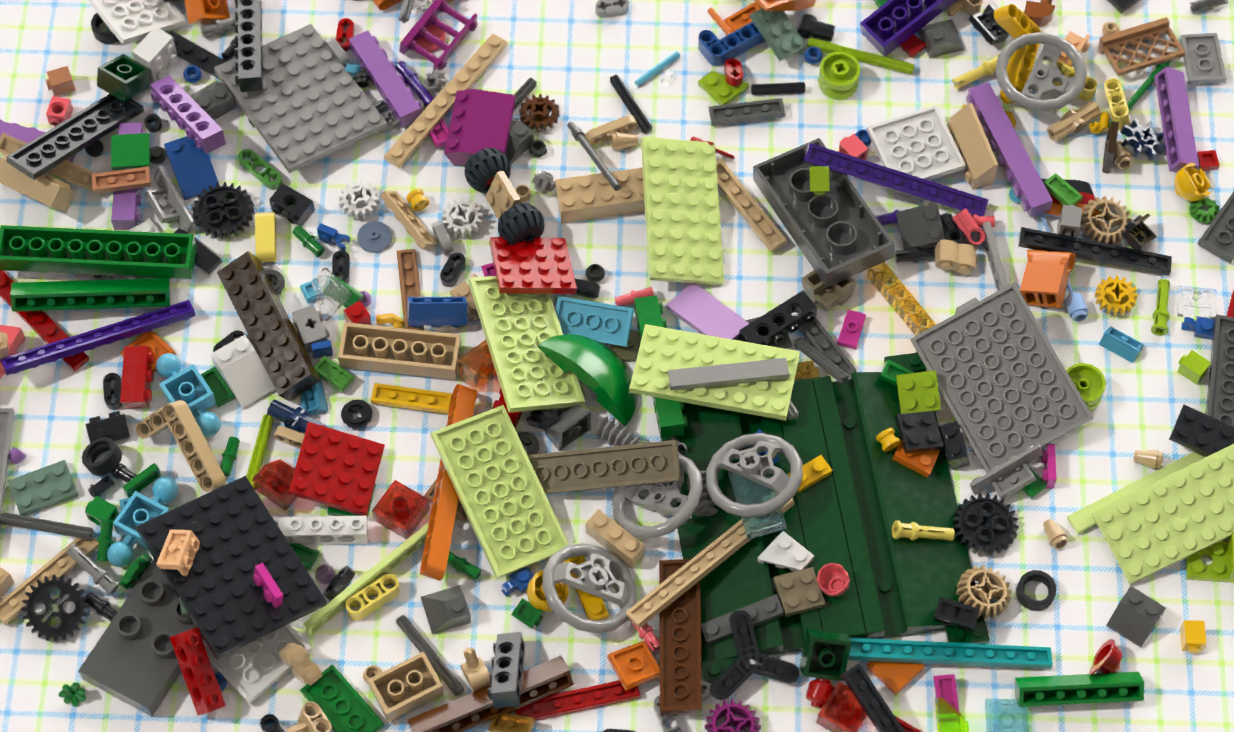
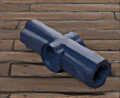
(292, 418)

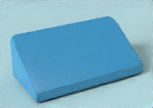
(1121, 344)
(314, 399)

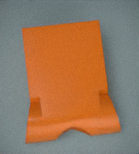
(1046, 277)

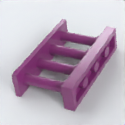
(429, 18)

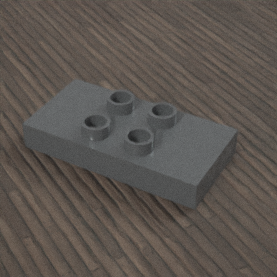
(830, 229)
(135, 650)

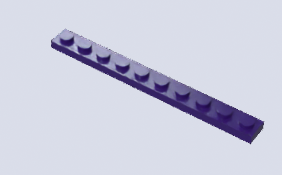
(895, 180)
(97, 337)

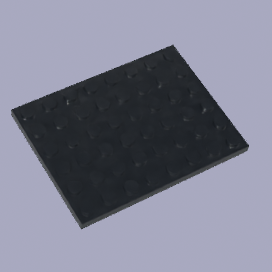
(220, 586)

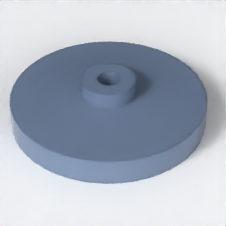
(374, 237)

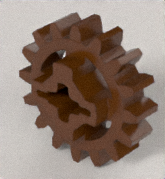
(539, 112)

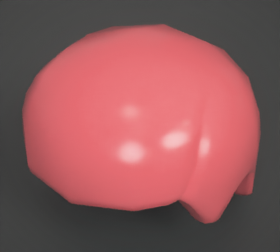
(833, 579)

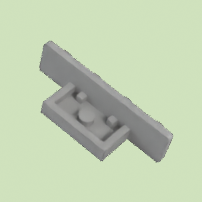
(167, 202)
(1010, 475)

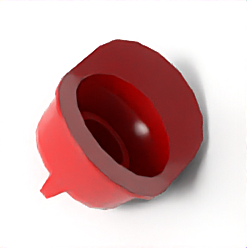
(1107, 658)

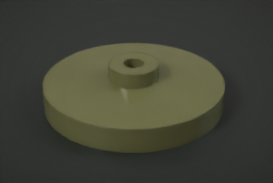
(629, 353)

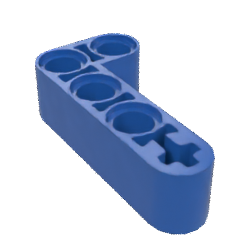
(741, 39)

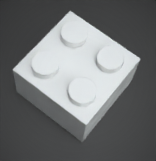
(156, 52)

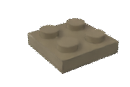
(799, 592)

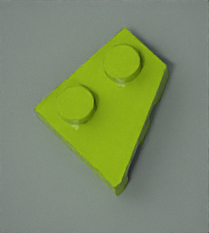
(717, 88)

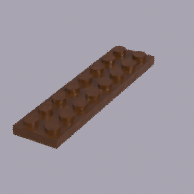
(680, 647)

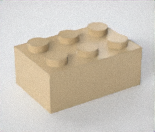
(405, 687)

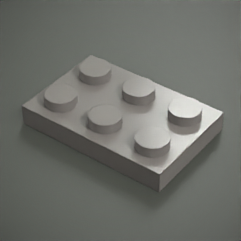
(1203, 58)

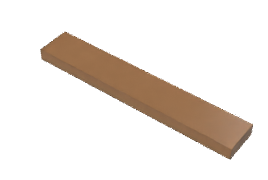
(408, 280)

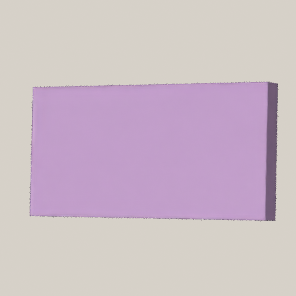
(706, 313)

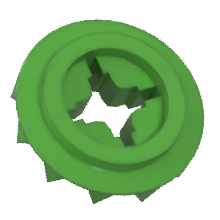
(1200, 215)

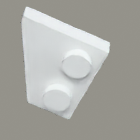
(786, 553)

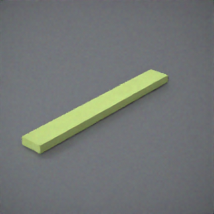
(1083, 520)
(379, 570)

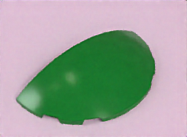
(597, 368)

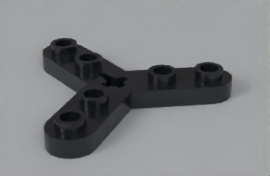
(738, 671)

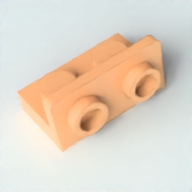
(1080, 43)
(179, 551)

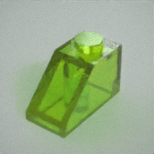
(948, 718)

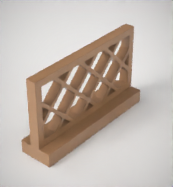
(1135, 37)

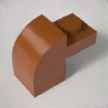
(1039, 12)

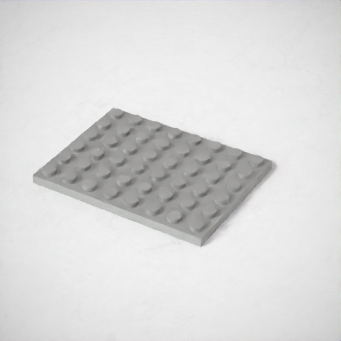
(306, 100)
(1001, 378)

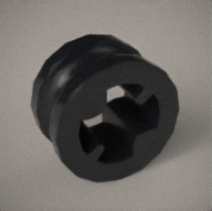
(158, 124)

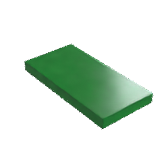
(342, 703)

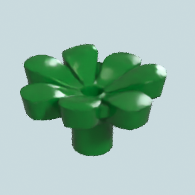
(72, 693)

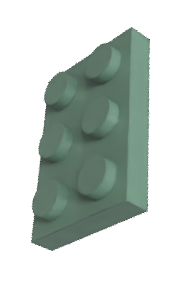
(778, 33)
(43, 488)

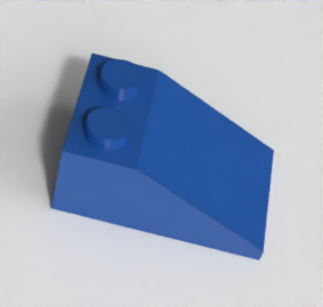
(191, 167)

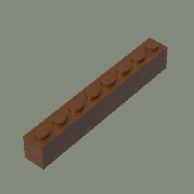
(477, 708)

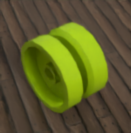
(839, 75)
(1089, 383)

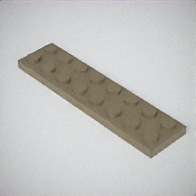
(607, 467)

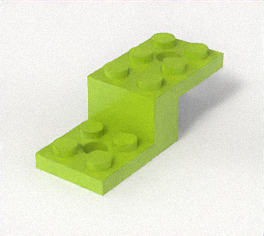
(1222, 563)

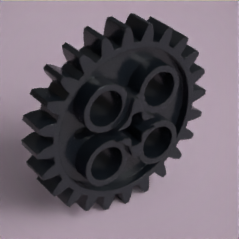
(223, 210)
(998, 537)
(69, 621)

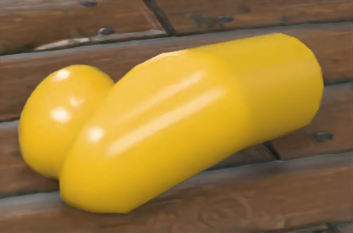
(1100, 126)
(391, 318)

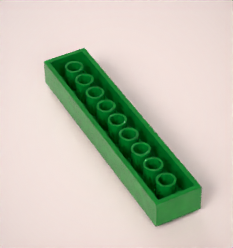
(97, 252)

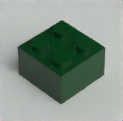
(123, 77)
(825, 654)

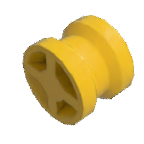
(417, 199)
(888, 439)

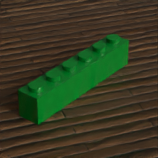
(1079, 689)

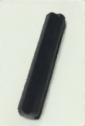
(778, 88)

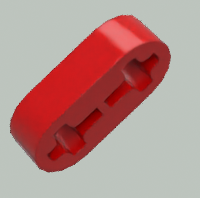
(340, 34)
(733, 72)

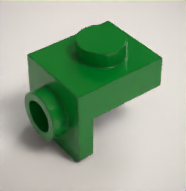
(527, 614)

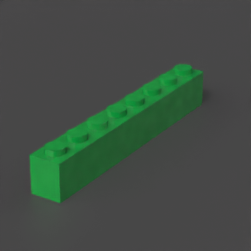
(90, 294)
(667, 412)

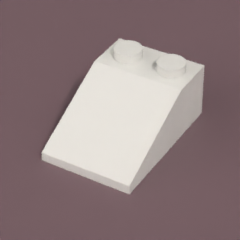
(243, 371)

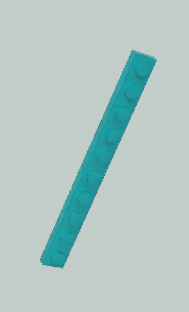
(950, 653)

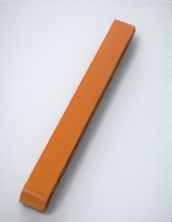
(445, 497)

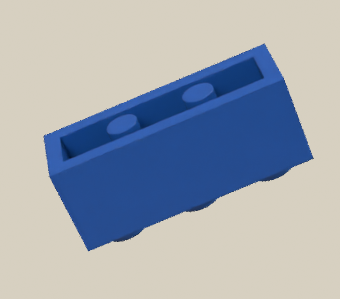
(437, 311)

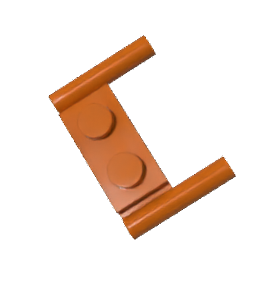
(736, 20)

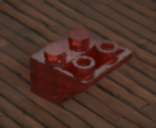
(274, 483)

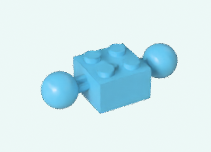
(191, 388)
(135, 512)

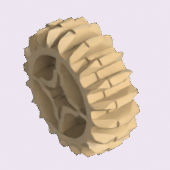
(1118, 218)
(989, 587)

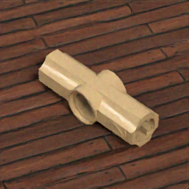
(1073, 121)

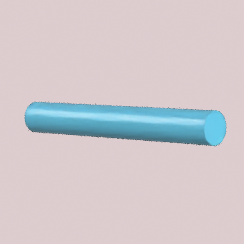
(656, 69)

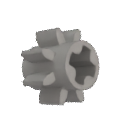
(435, 81)
(544, 182)

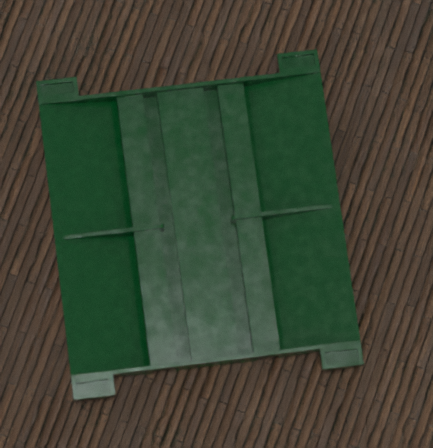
(836, 519)

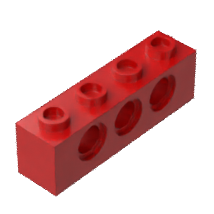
(197, 671)

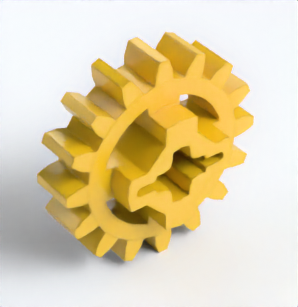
(1112, 301)

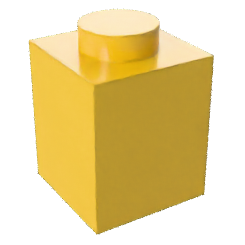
(1193, 635)

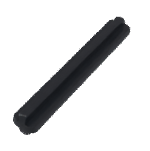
(630, 103)

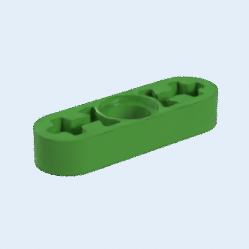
(258, 161)

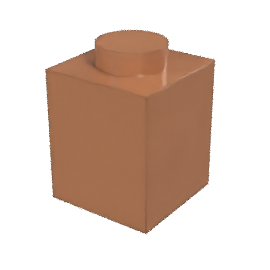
(60, 81)

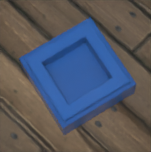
(322, 348)

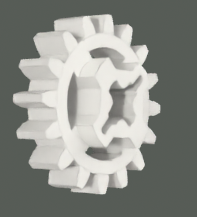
(359, 199)
(463, 215)

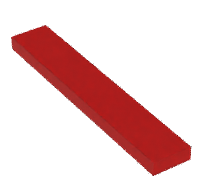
(579, 700)

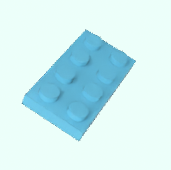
(595, 320)

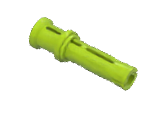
(1161, 313)

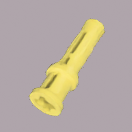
(987, 68)
(915, 531)

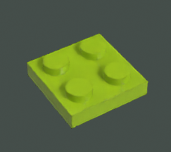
(918, 392)

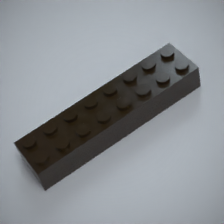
(268, 326)

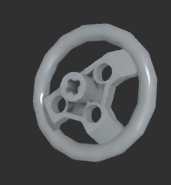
(1043, 75)
(755, 469)
(661, 499)
(591, 580)

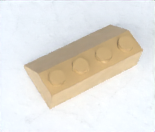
(973, 147)

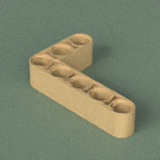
(190, 440)

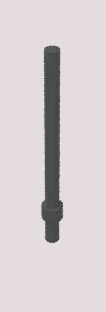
(579, 136)

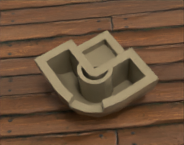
(830, 296)

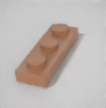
(121, 180)

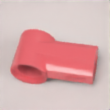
(967, 224)

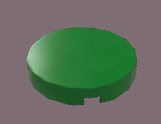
(135, 571)

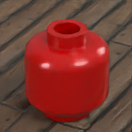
(818, 692)

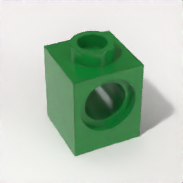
(100, 509)

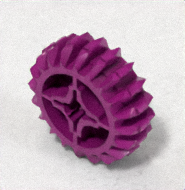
(729, 710)

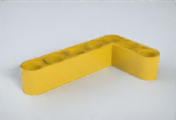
(1022, 61)

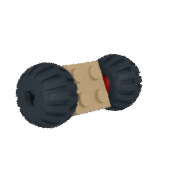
(489, 173)

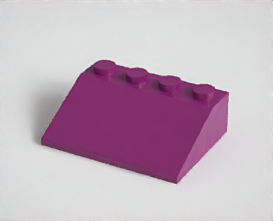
(478, 122)

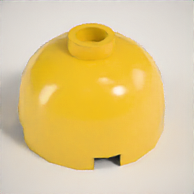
(1191, 183)
(536, 595)

